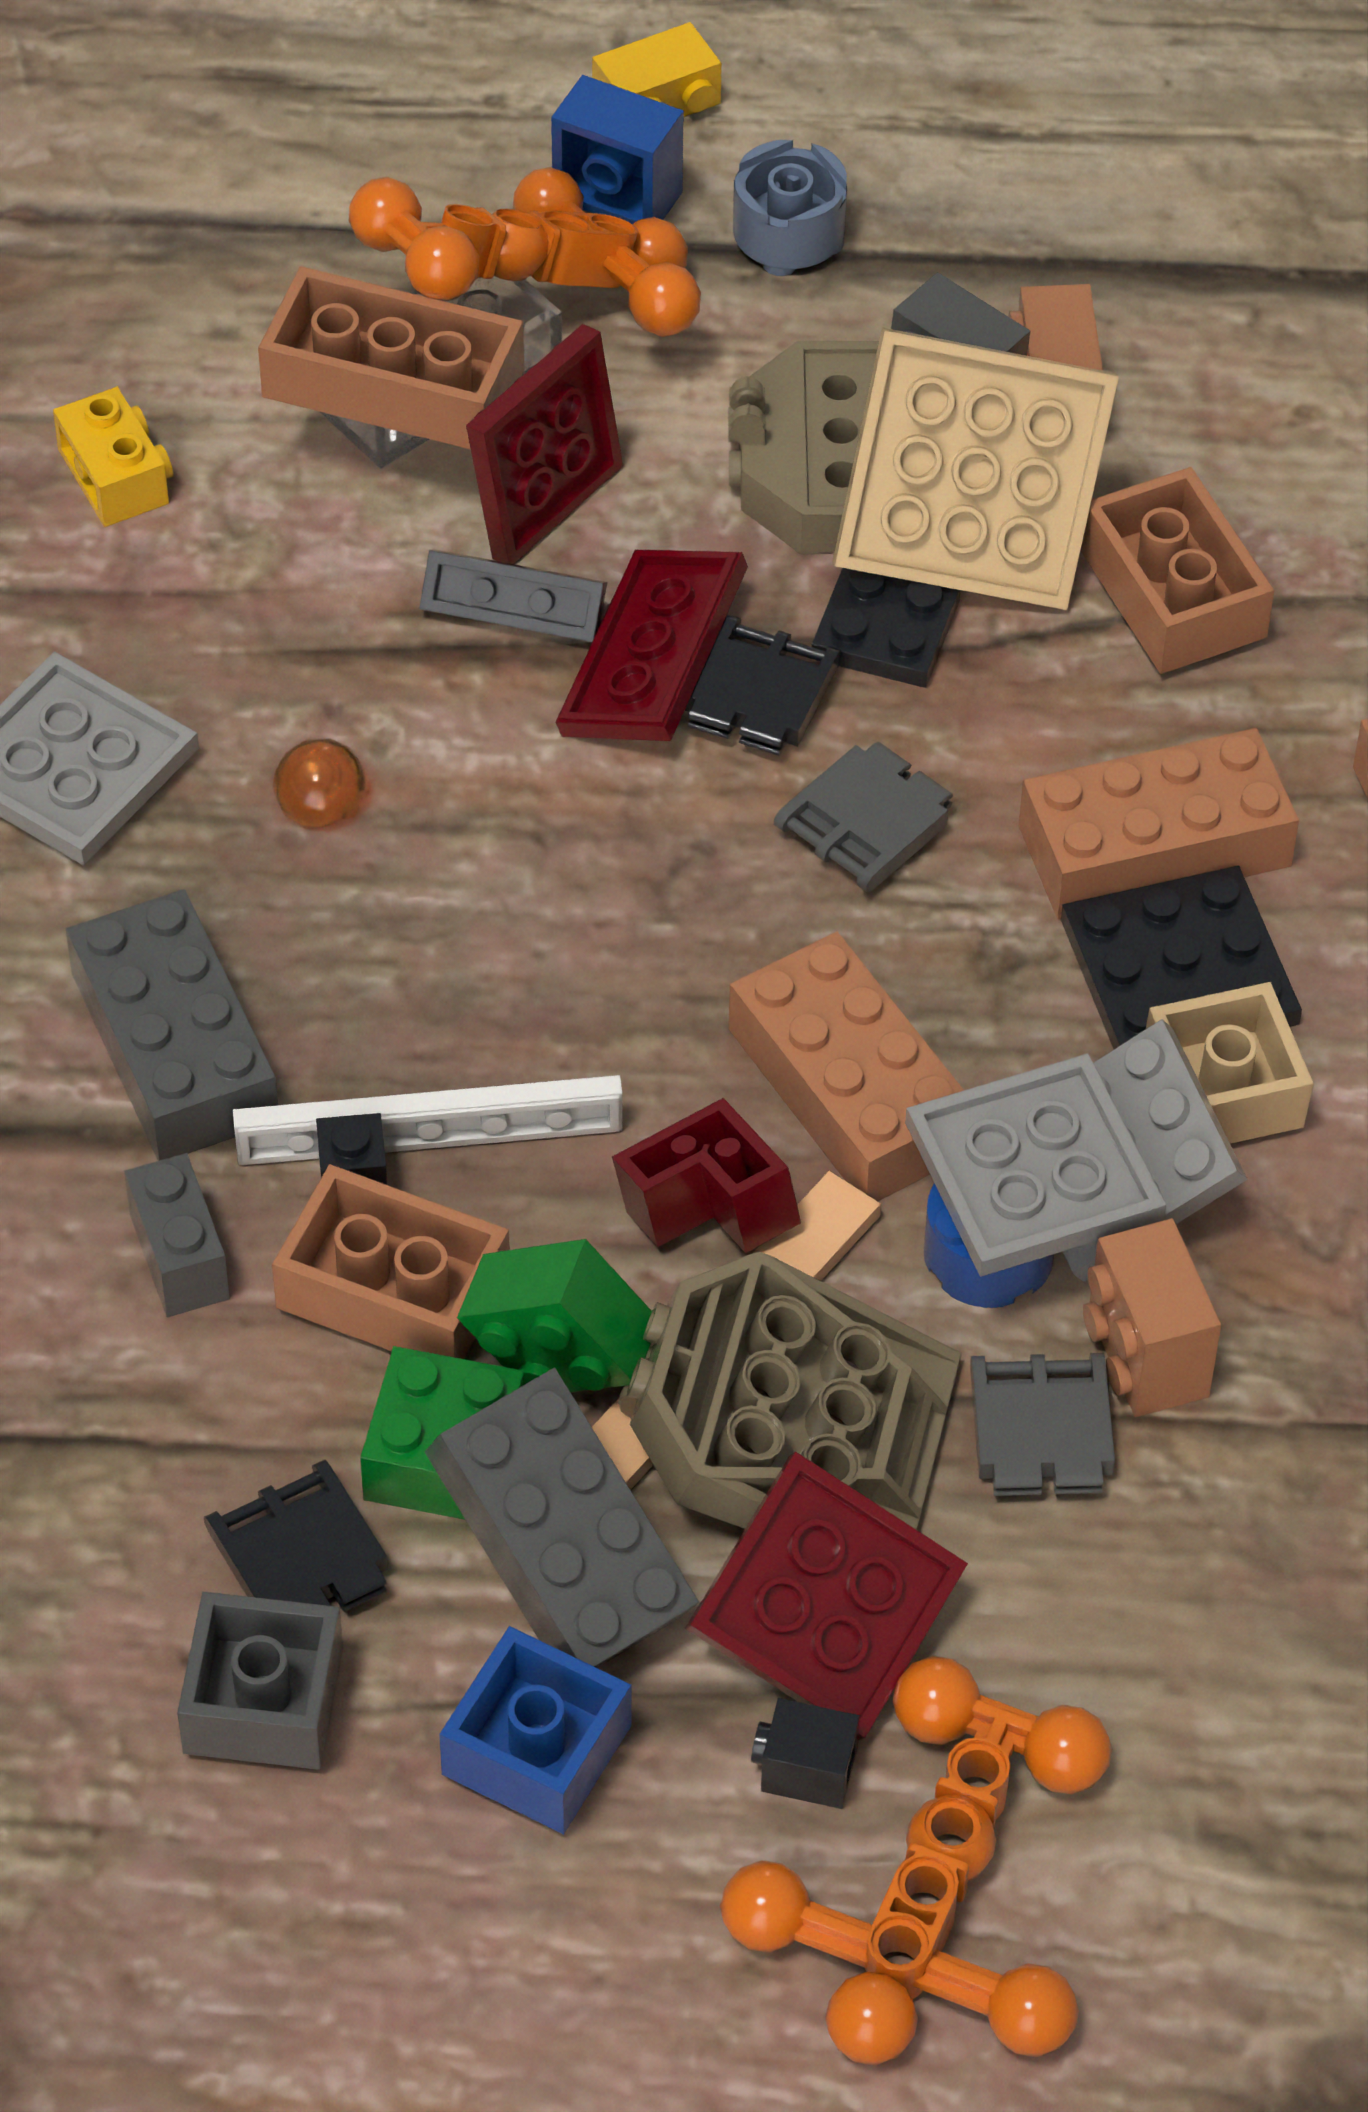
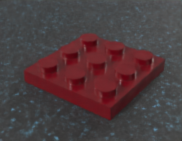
(545, 444)
(826, 1594)

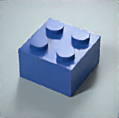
(619, 150)
(536, 1729)

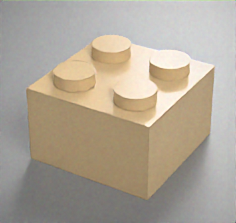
(1243, 1059)

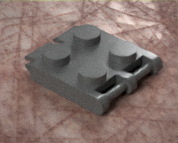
(868, 813)
(1042, 1425)

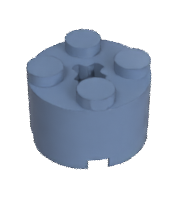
(789, 206)

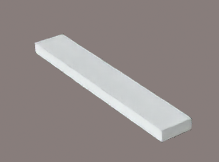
(439, 1118)

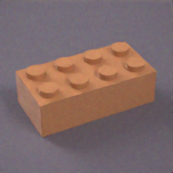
(387, 356)
(1158, 818)
(841, 1060)

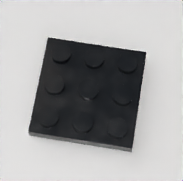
(1172, 947)

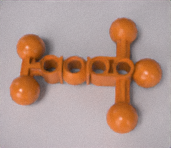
(538, 238)
(875, 2011)

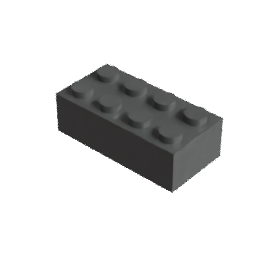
(170, 1022)
(560, 1523)

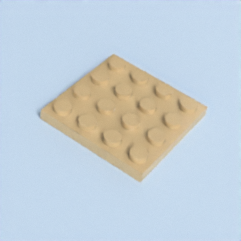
(975, 469)

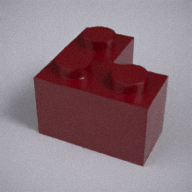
(706, 1171)

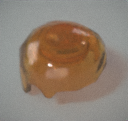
(320, 783)

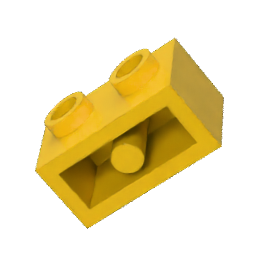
(112, 456)

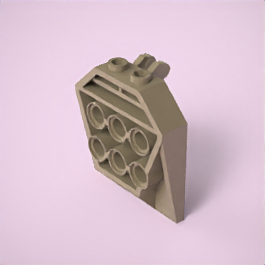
(800, 438)
(715, 1345)

